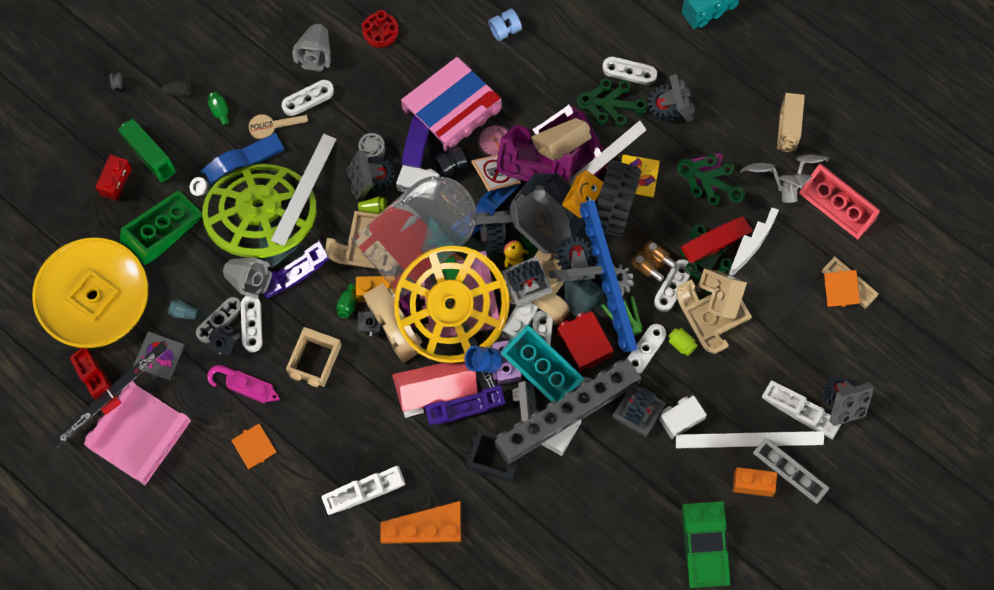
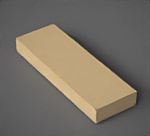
(866, 293)

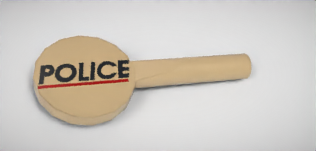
(263, 126)

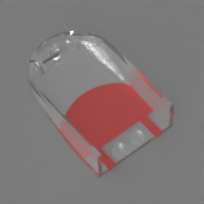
(399, 231)

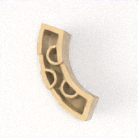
(380, 302)

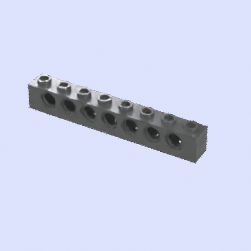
(511, 451)

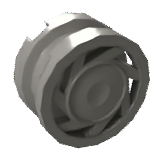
(372, 145)

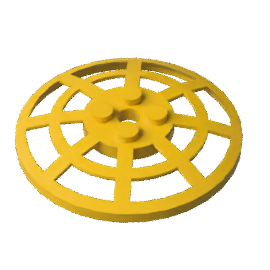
(463, 303)

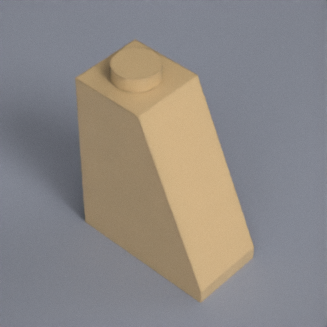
(562, 138)

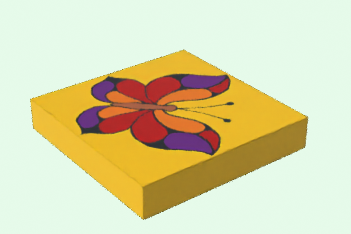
(648, 176)

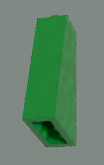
(147, 150)

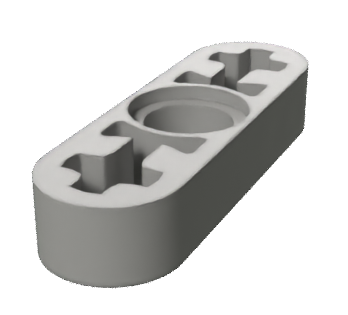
(219, 312)

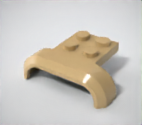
(351, 254)
(551, 303)
(706, 324)

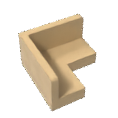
(725, 290)

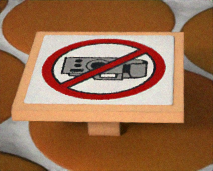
(491, 176)

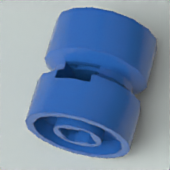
(483, 359)

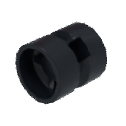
(451, 162)

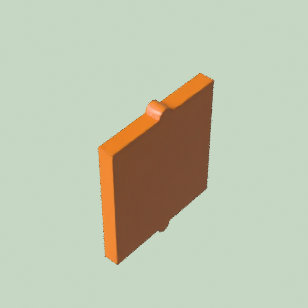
(842, 288)
(253, 446)

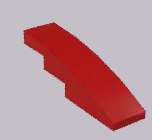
(716, 239)
(93, 377)

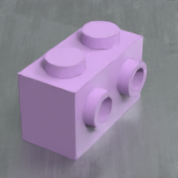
(507, 372)

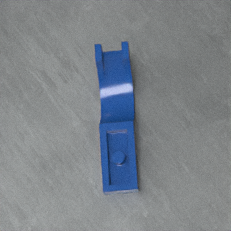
(243, 157)
(493, 201)

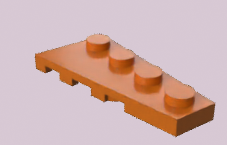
(427, 526)

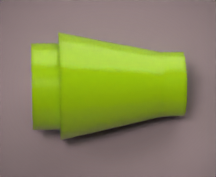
(374, 205)

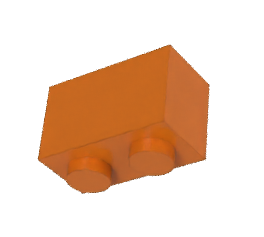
(754, 482)

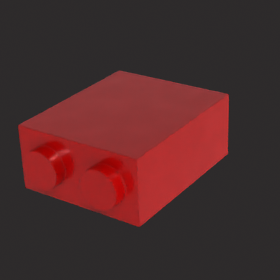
(584, 341)

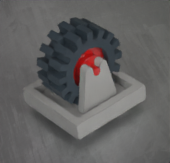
(527, 281)

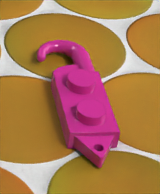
(245, 384)

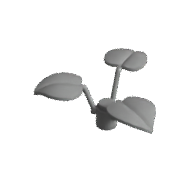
(792, 182)

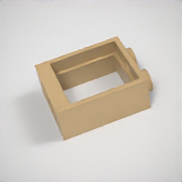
(790, 122)
(322, 340)

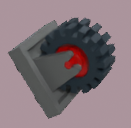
(670, 101)
(369, 174)
(493, 230)
(573, 258)
(847, 399)
(639, 410)

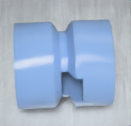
(499, 27)

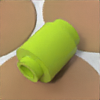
(682, 341)

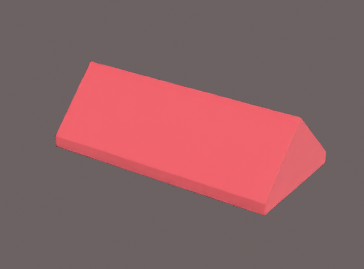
(839, 201)
(434, 384)

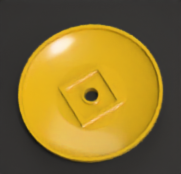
(73, 273)

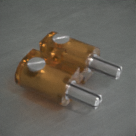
(651, 259)

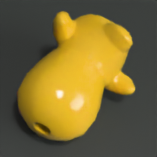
(514, 253)

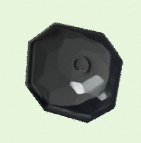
(540, 213)

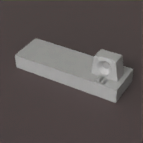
(526, 396)

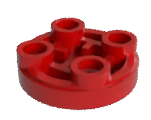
(380, 29)

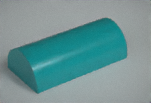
(541, 364)

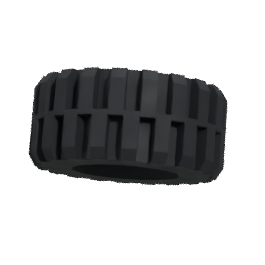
(617, 196)

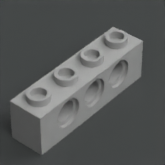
(791, 470)

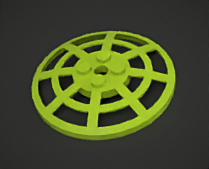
(254, 215)

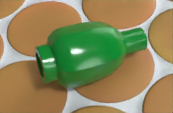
(218, 107)
(347, 302)

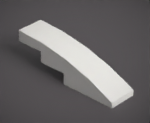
(751, 244)
(800, 409)
(363, 490)

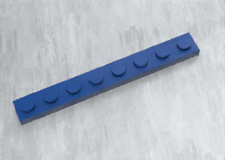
(609, 280)

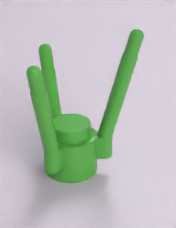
(634, 322)

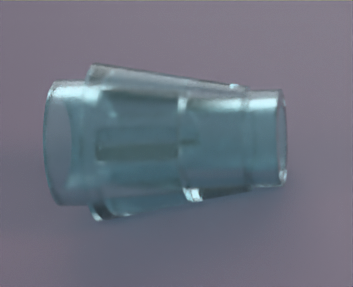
(179, 309)

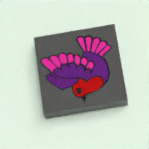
(165, 363)

